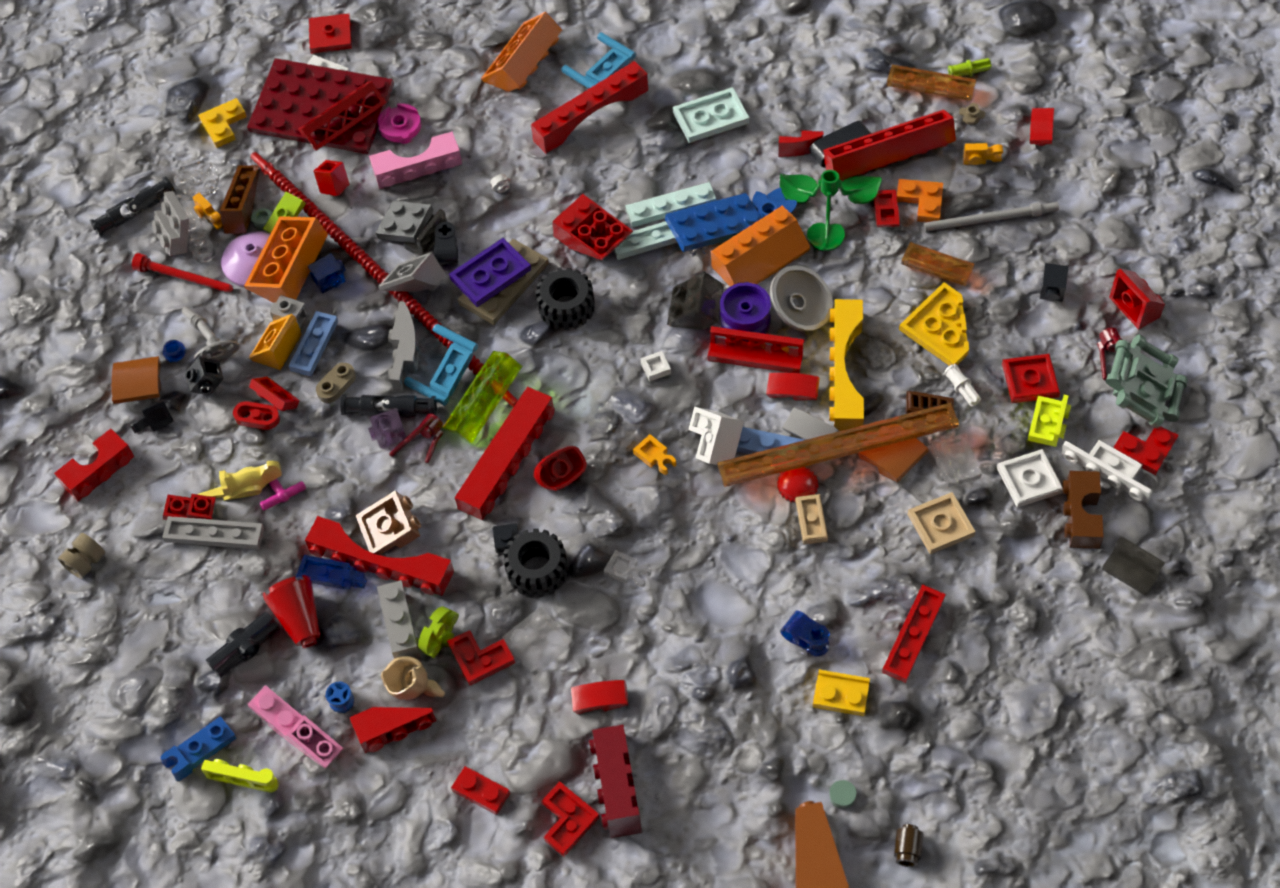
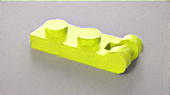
(241, 775)

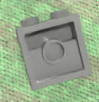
(171, 225)

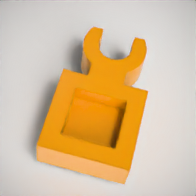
(980, 152)
(205, 209)
(653, 453)

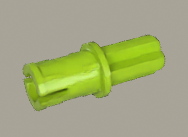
(970, 68)

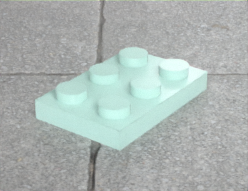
(711, 115)

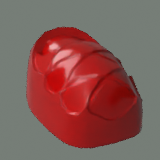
(560, 468)

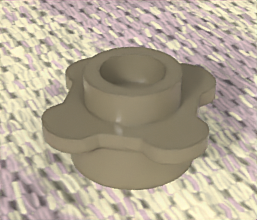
(972, 114)

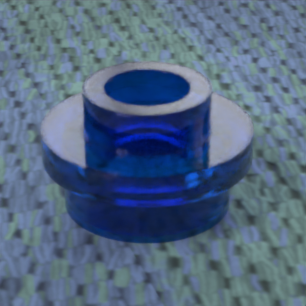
(172, 346)

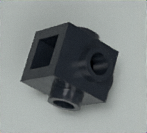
(204, 376)

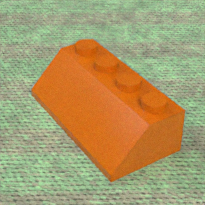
(523, 53)
(760, 249)
(286, 257)

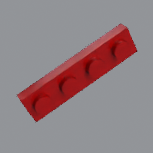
(913, 633)

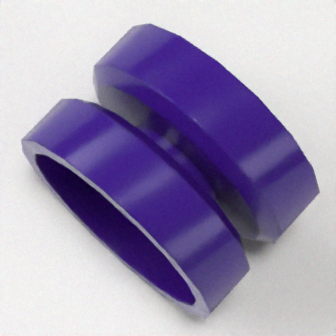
(746, 308)

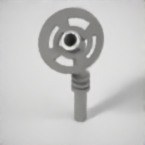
(214, 345)

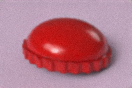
(797, 483)

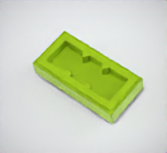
(287, 207)

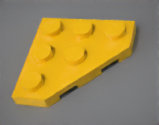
(940, 325)

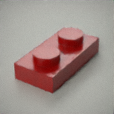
(274, 393)
(480, 790)

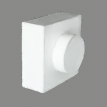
(655, 366)

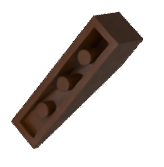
(239, 200)

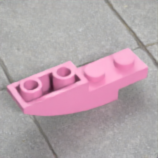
(294, 727)

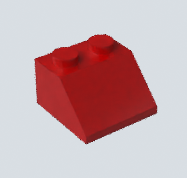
(1136, 298)

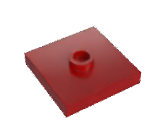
(330, 33)
(1030, 378)

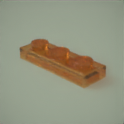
(937, 264)

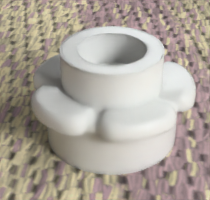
(500, 183)

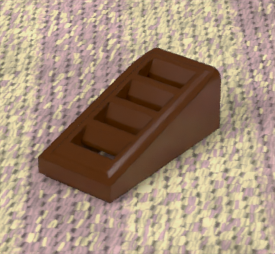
(924, 399)

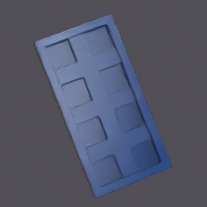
(712, 221)

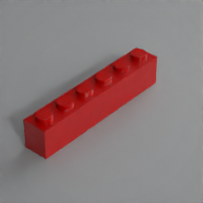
(891, 145)
(505, 453)

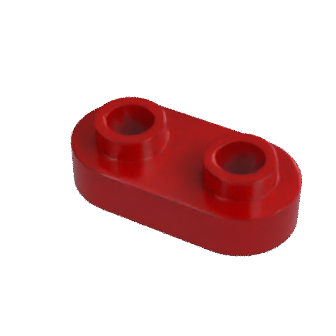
(258, 415)

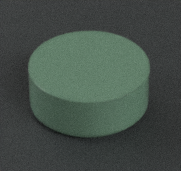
(260, 217)
(842, 794)

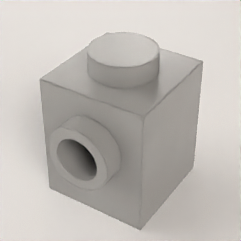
(286, 306)

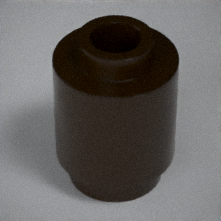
(908, 845)

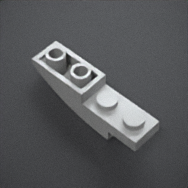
(405, 347)

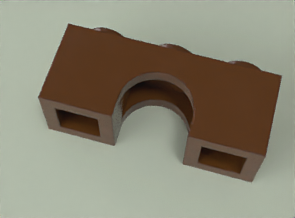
(1082, 528)

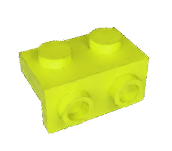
(1048, 420)

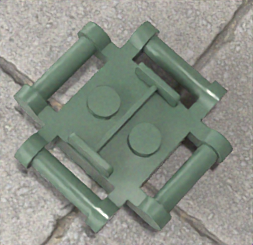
(1145, 384)

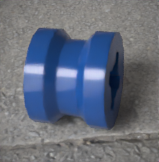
(337, 691)

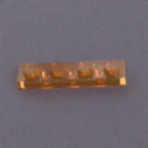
(931, 82)

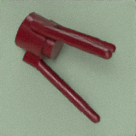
(1108, 342)
(428, 428)

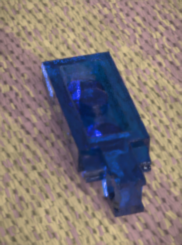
(331, 573)

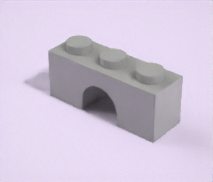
(398, 620)

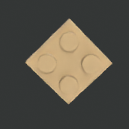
(941, 523)

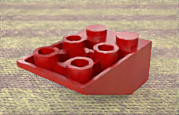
(589, 228)

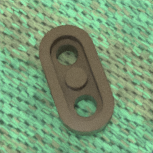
(337, 382)

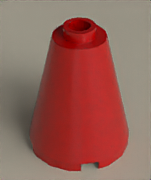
(295, 609)

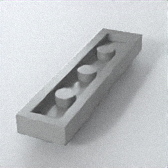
(213, 532)

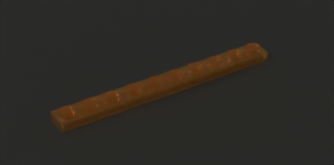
(837, 444)

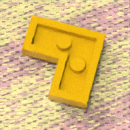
(217, 121)

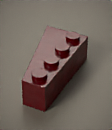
(617, 781)

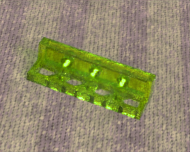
(483, 396)

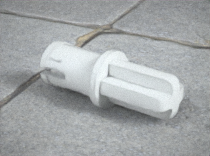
(962, 384)

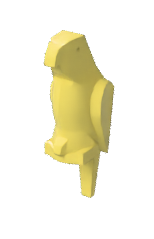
(245, 482)

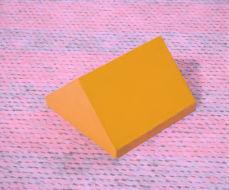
(277, 342)

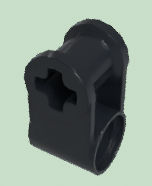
(446, 244)

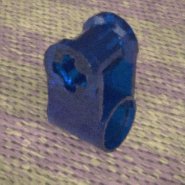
(806, 634)

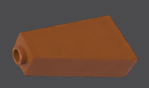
(815, 850)

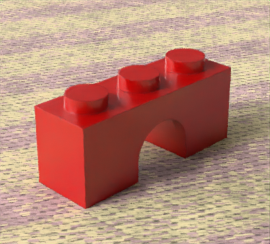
(82, 479)

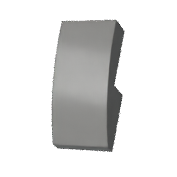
(806, 426)

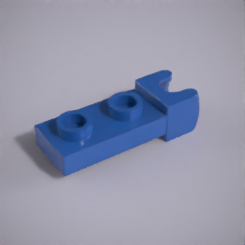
(197, 748)

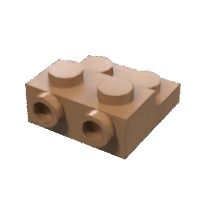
(389, 523)

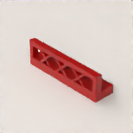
(337, 108)
(756, 352)

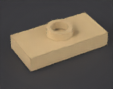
(811, 519)

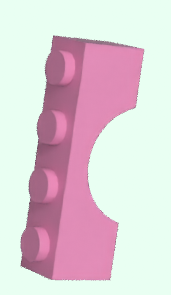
(393, 169)

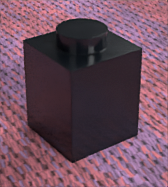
(1054, 282)

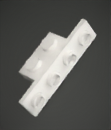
(1113, 466)

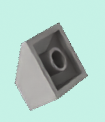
(414, 275)

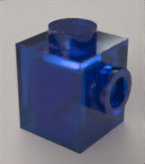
(327, 273)

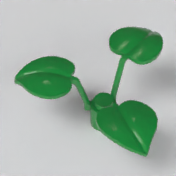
(800, 187)

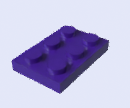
(490, 272)

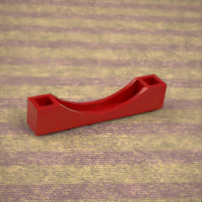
(558, 124)
(425, 571)

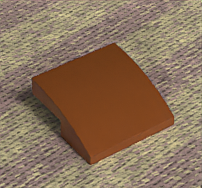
(136, 380)
(896, 459)

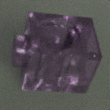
(387, 420)

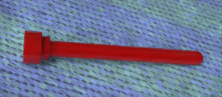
(142, 263)

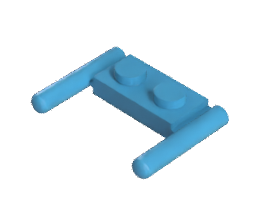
(610, 63)
(450, 369)

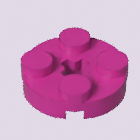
(399, 133)

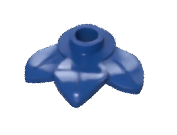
(771, 202)

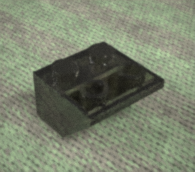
(696, 302)

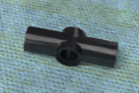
(242, 644)

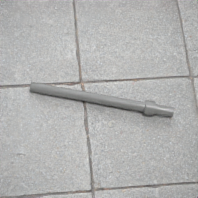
(1034, 210)

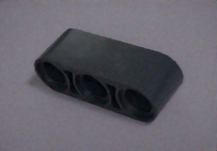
(842, 135)

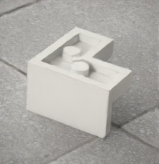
(719, 435)

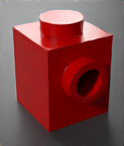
(331, 177)

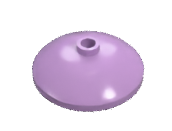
(238, 258)

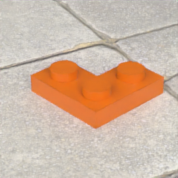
(925, 194)

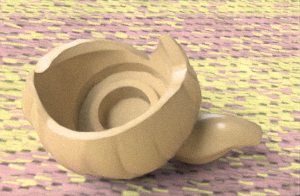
(407, 679)

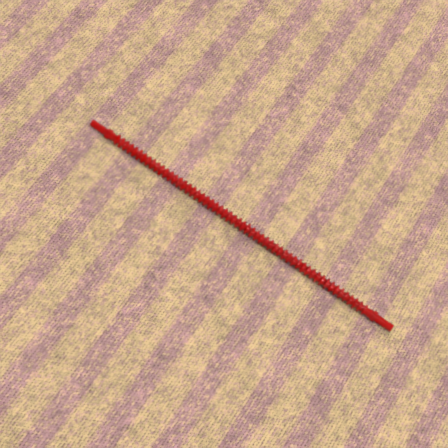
(363, 259)

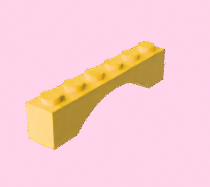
(848, 403)

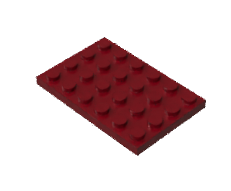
(302, 91)

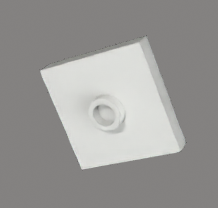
(1029, 478)

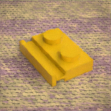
(841, 692)

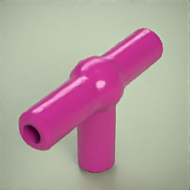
(282, 495)

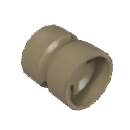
(81, 555)

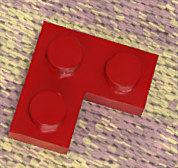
(1149, 453)
(478, 663)
(574, 821)

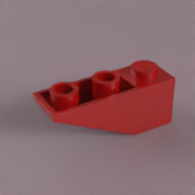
(388, 724)

